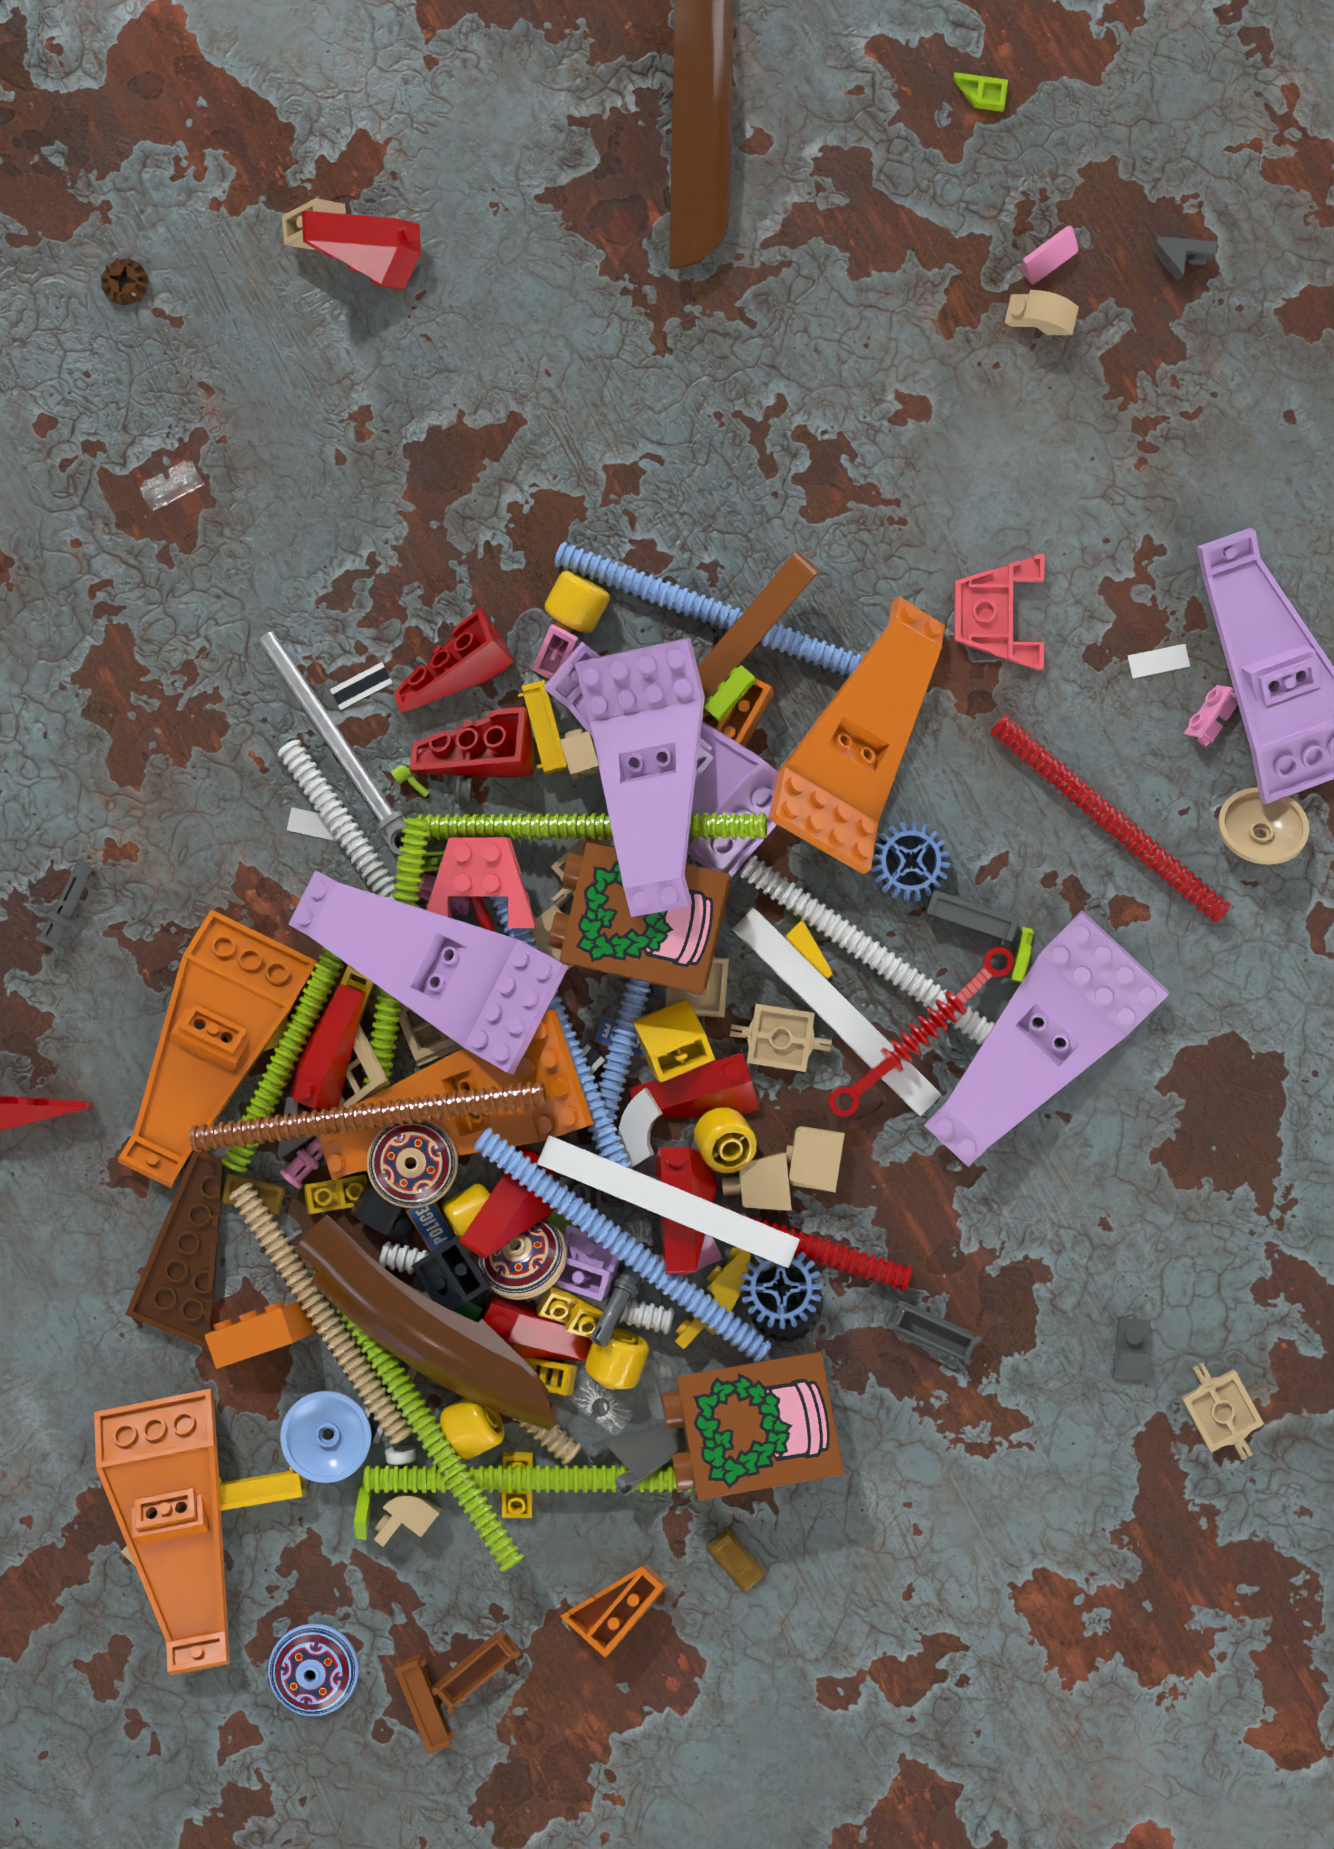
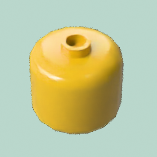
(576, 603)
(725, 1140)
(464, 1207)
(618, 1363)
(471, 1428)

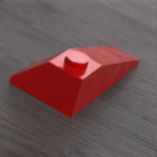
(369, 244)
(466, 660)
(484, 748)
(326, 1057)
(705, 1088)
(20, 1111)
(686, 1171)
(506, 1213)

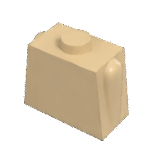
(815, 1158)

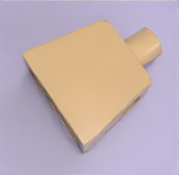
(762, 1183)

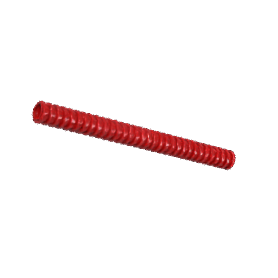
(1110, 819)
(846, 1259)

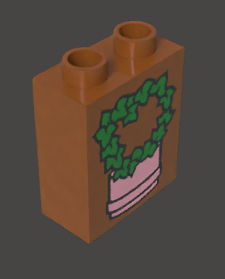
(654, 948)
(753, 1427)

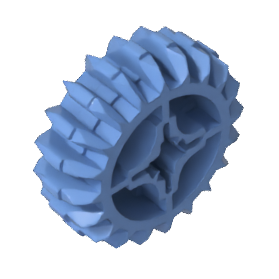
(919, 871)
(781, 1313)

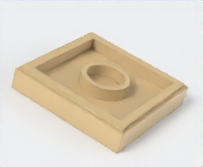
(715, 998)

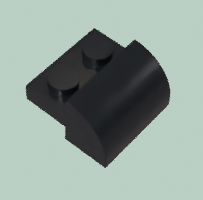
(382, 1215)
(451, 1275)

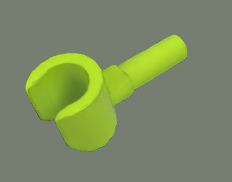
(402, 774)

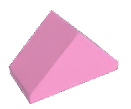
(554, 651)

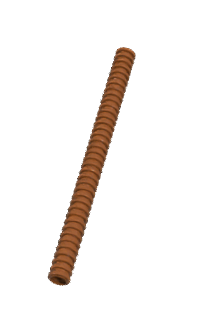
(367, 1116)

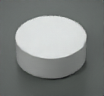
(400, 1454)

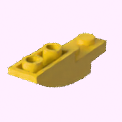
(725, 1286)

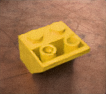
(673, 1040)

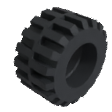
(789, 1333)

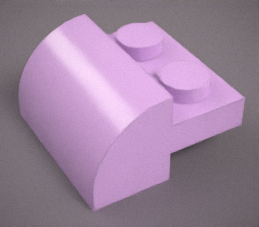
(588, 1267)

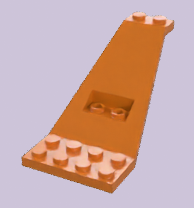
(848, 759)
(237, 989)
(544, 1060)
(159, 1460)

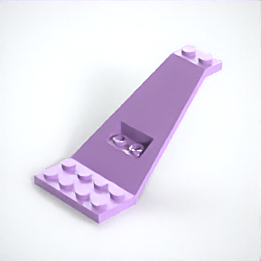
(1268, 642)
(637, 708)
(725, 782)
(486, 994)
(1086, 995)

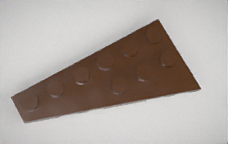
(181, 1269)

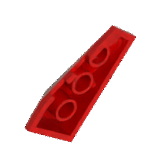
(531, 1334)

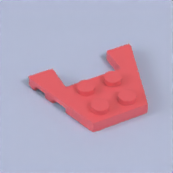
(986, 612)
(482, 869)

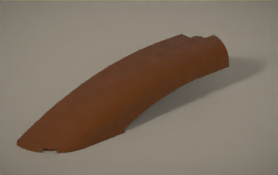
(700, 129)
(423, 1333)

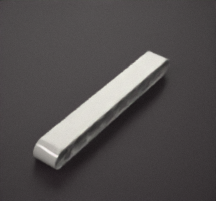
(833, 1008)
(668, 1201)

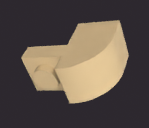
(1042, 310)
(409, 1508)

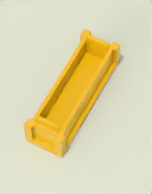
(544, 727)
(261, 1489)

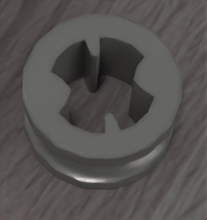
(463, 790)

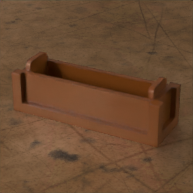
(476, 1669)
(423, 1703)

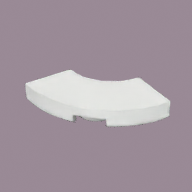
(636, 1127)

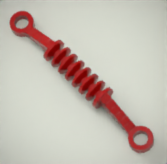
(919, 1035)

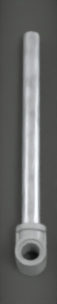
(390, 822)

